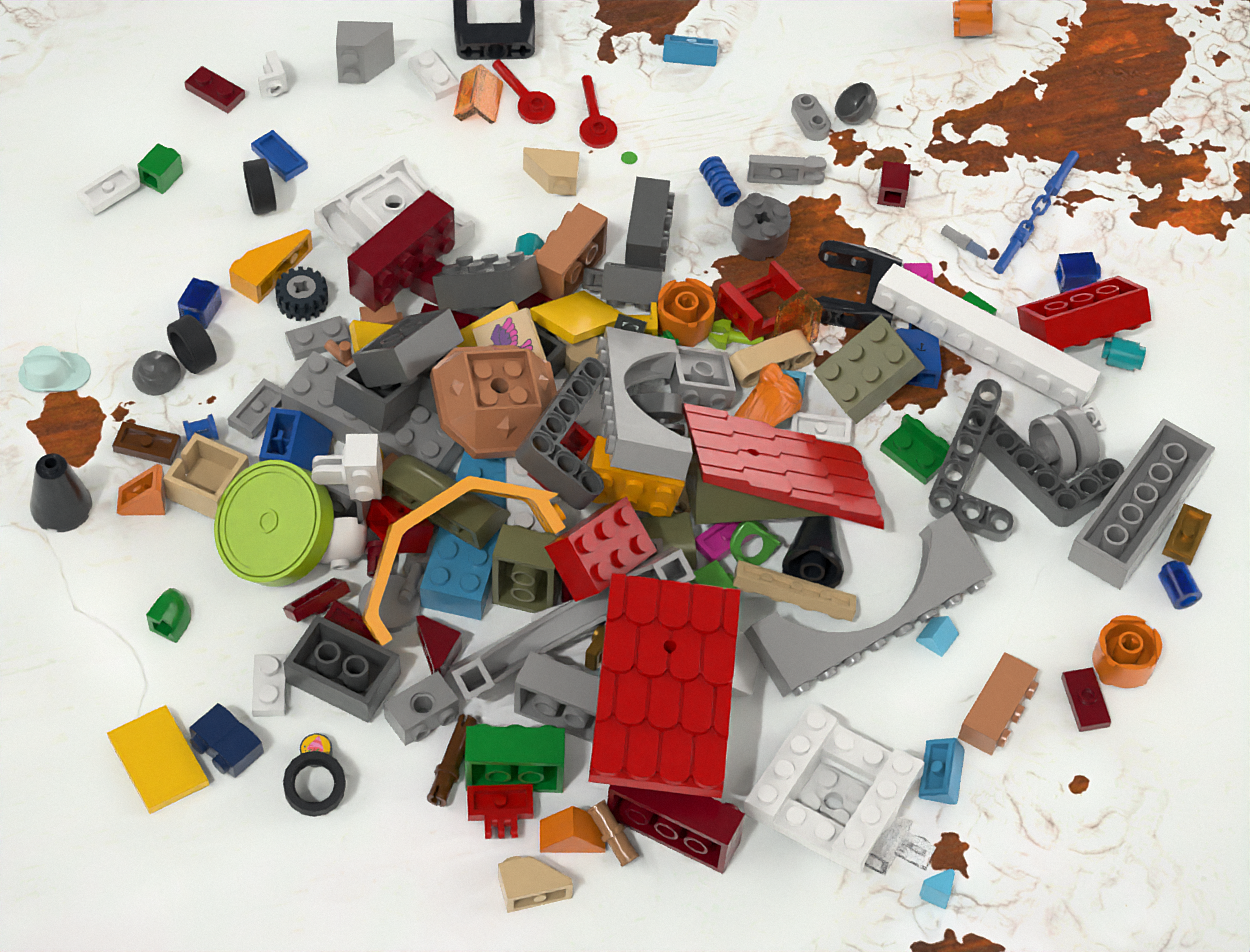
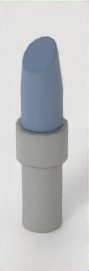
(964, 242)

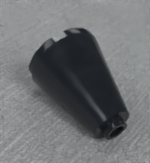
(58, 495)
(815, 552)

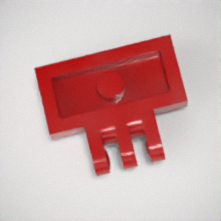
(500, 807)

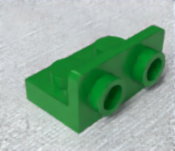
(916, 449)

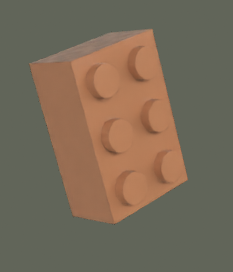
(570, 249)

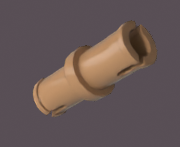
(613, 833)

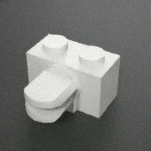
(358, 467)

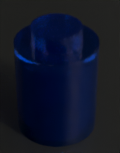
(1179, 584)

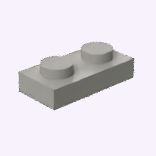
(314, 336)
(255, 409)

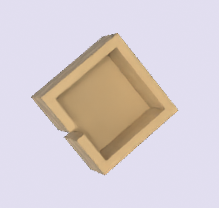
(209, 472)

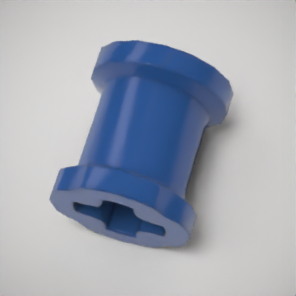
(208, 424)

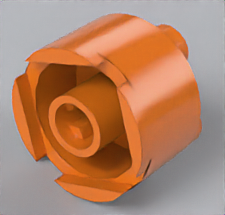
(974, 18)
(686, 311)
(1126, 652)

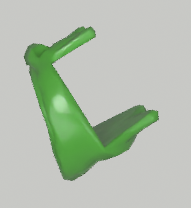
(747, 528)

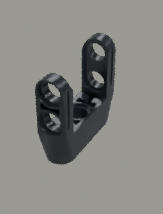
(494, 40)
(875, 264)

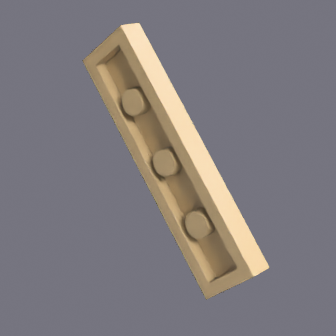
(794, 590)

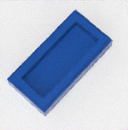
(279, 155)

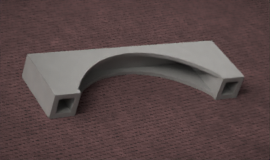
(632, 436)
(801, 654)
(500, 659)

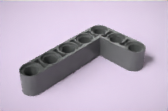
(541, 448)
(964, 465)
(1039, 474)

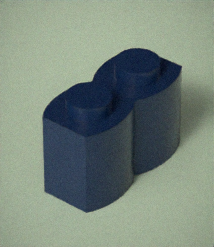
(225, 740)

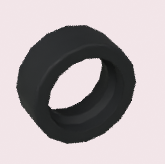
(259, 186)
(191, 344)
(308, 759)

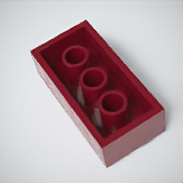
(401, 251)
(683, 822)

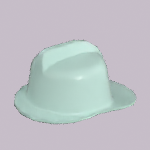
(53, 370)

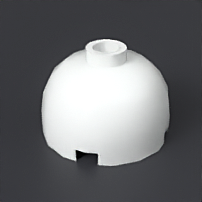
(346, 542)

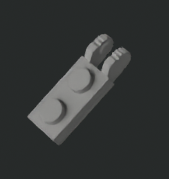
(786, 169)

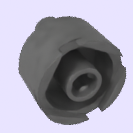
(761, 227)

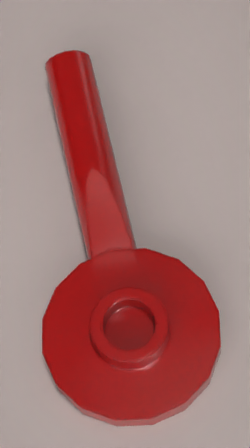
(532, 106)
(595, 130)

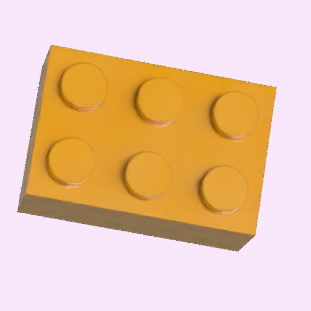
(644, 491)

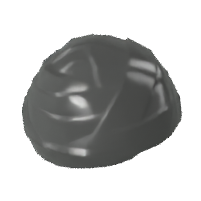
(856, 103)
(156, 373)

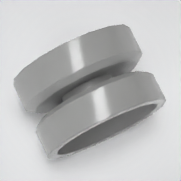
(1065, 440)

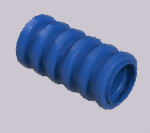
(720, 181)

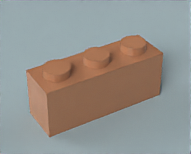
(999, 704)

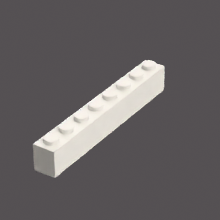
(985, 337)

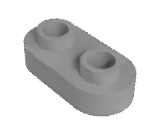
(807, 112)

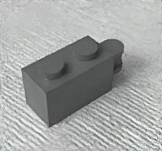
(625, 284)

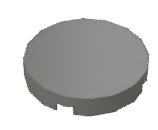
(391, 611)

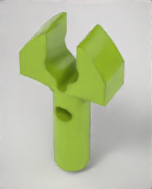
(729, 335)

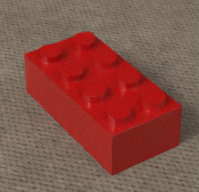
(1086, 313)

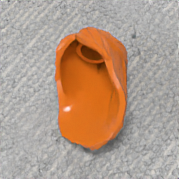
(773, 397)

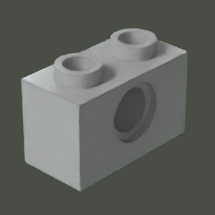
(429, 693)

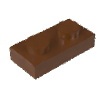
(146, 443)

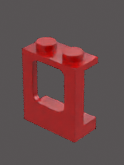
(742, 314)

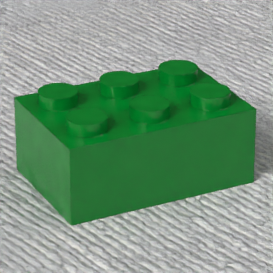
(515, 756)

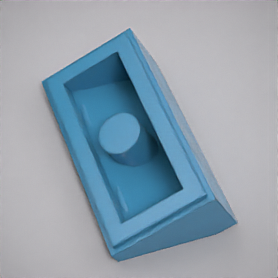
(690, 50)
(942, 771)

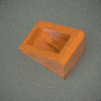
(143, 494)
(570, 832)

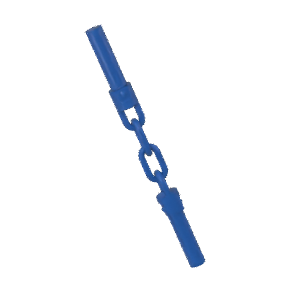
(1021, 234)

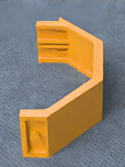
(548, 516)

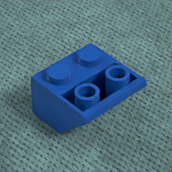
(294, 438)

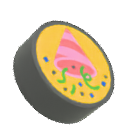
(316, 742)

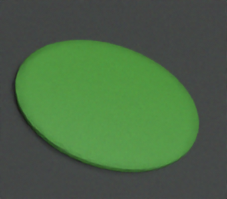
(629, 157)

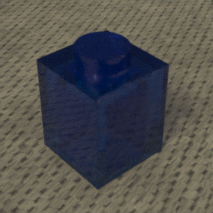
(1076, 270)
(200, 300)

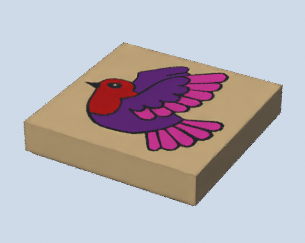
(511, 329)

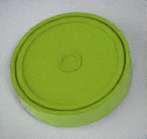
(273, 523)

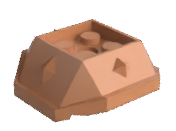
(475, 414)

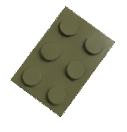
(868, 369)
(524, 571)

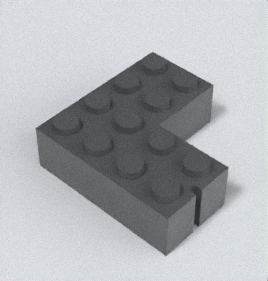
(382, 406)

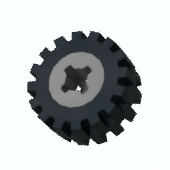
(311, 295)

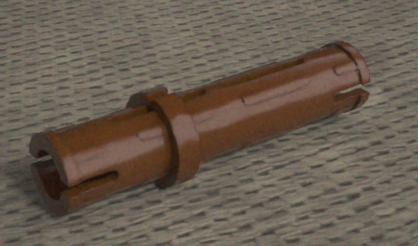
(448, 771)

